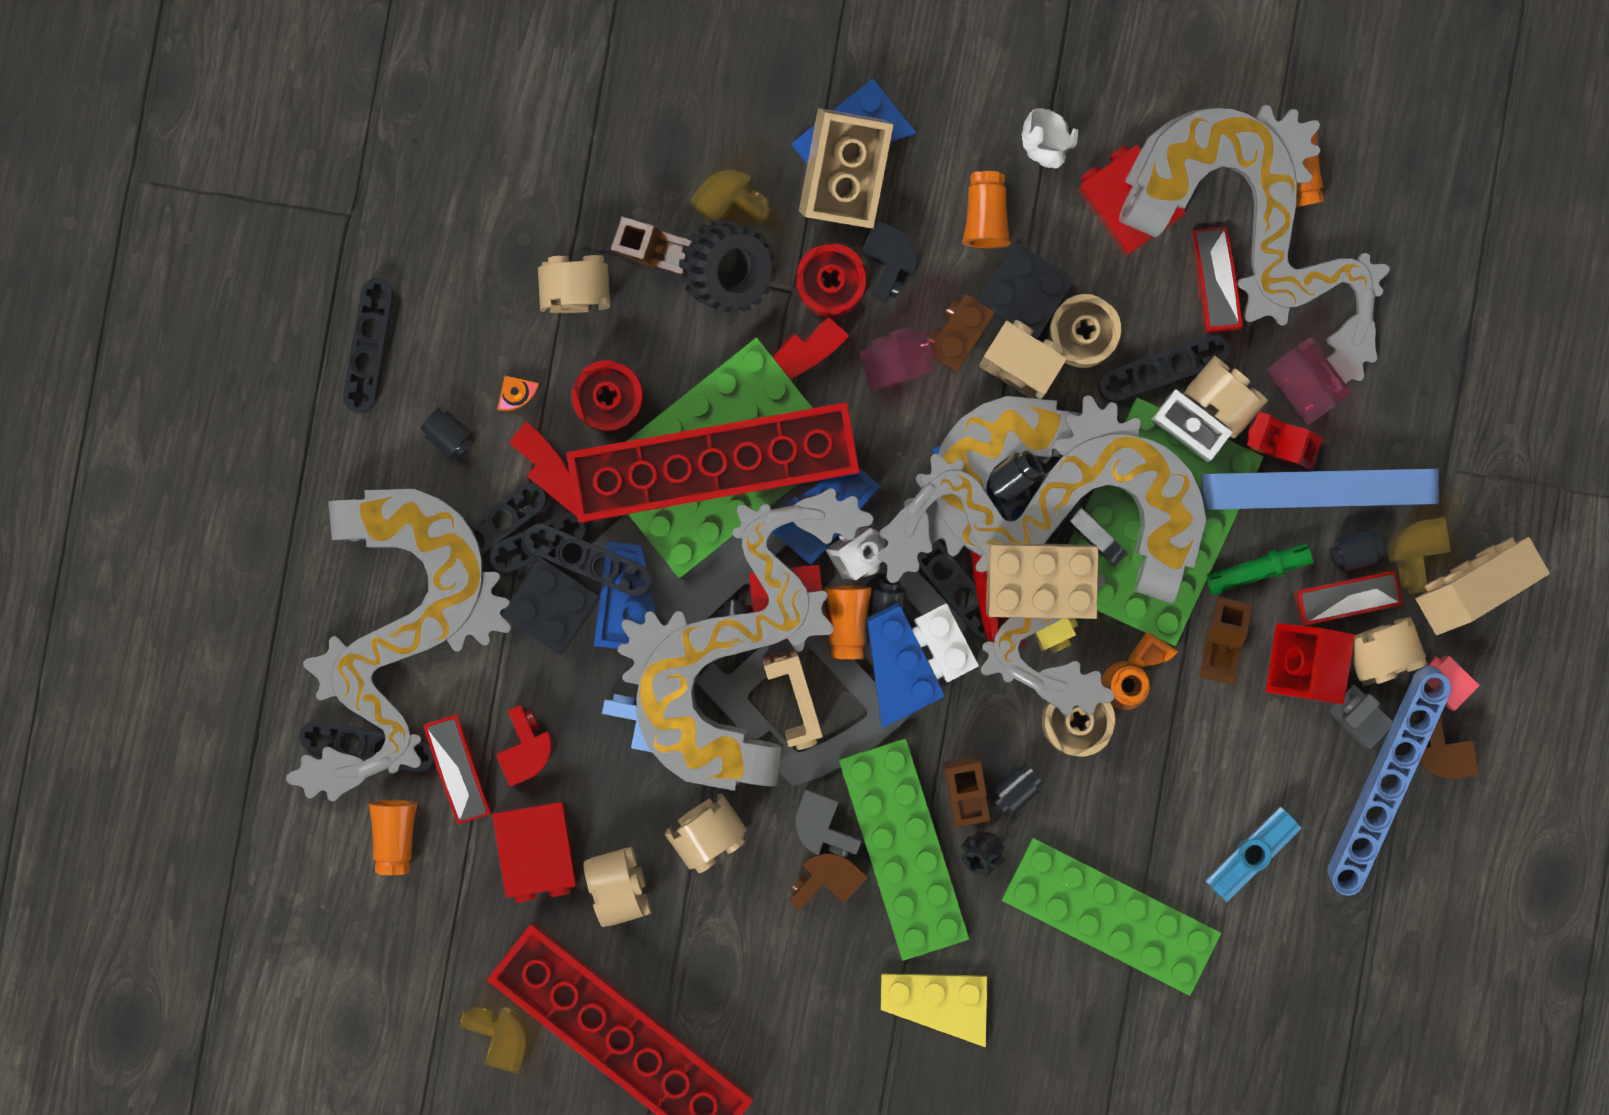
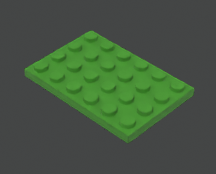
(739, 390)
(1120, 518)

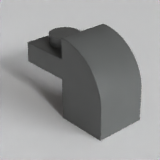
(1362, 717)
(813, 826)

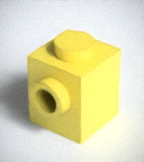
(1057, 635)

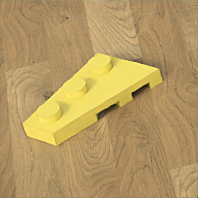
(940, 1002)

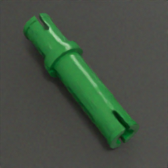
(1271, 565)

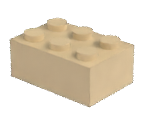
(845, 168)
(1023, 360)
(1042, 580)
(1481, 584)

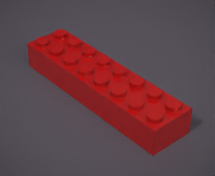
(712, 462)
(613, 1030)

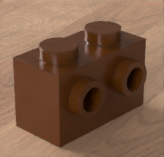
(960, 334)

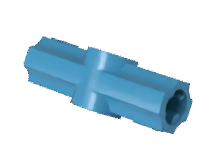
(1270, 837)

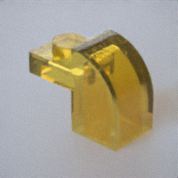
(726, 189)
(1413, 543)
(508, 1036)

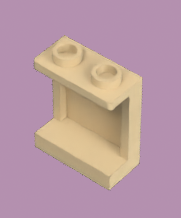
(789, 663)

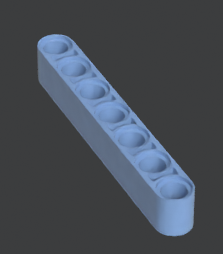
(1320, 489)
(1388, 797)

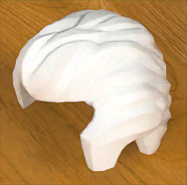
(1047, 137)

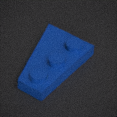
(807, 544)

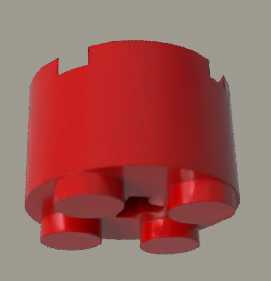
(827, 260)
(590, 387)

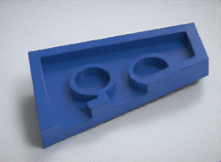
(868, 102)
(617, 605)
(900, 667)

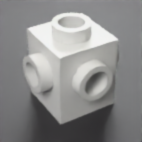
(857, 556)

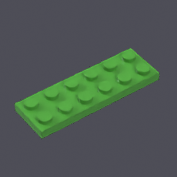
(904, 849)
(1111, 916)

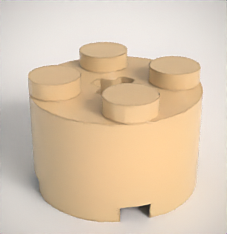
(573, 285)
(1094, 314)
(1225, 396)
(1387, 651)
(1072, 740)
(707, 833)
(616, 887)

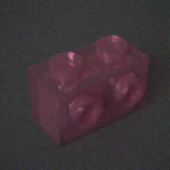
(897, 359)
(1308, 381)

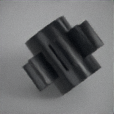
(982, 852)

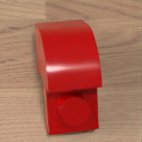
(1284, 442)
(532, 754)

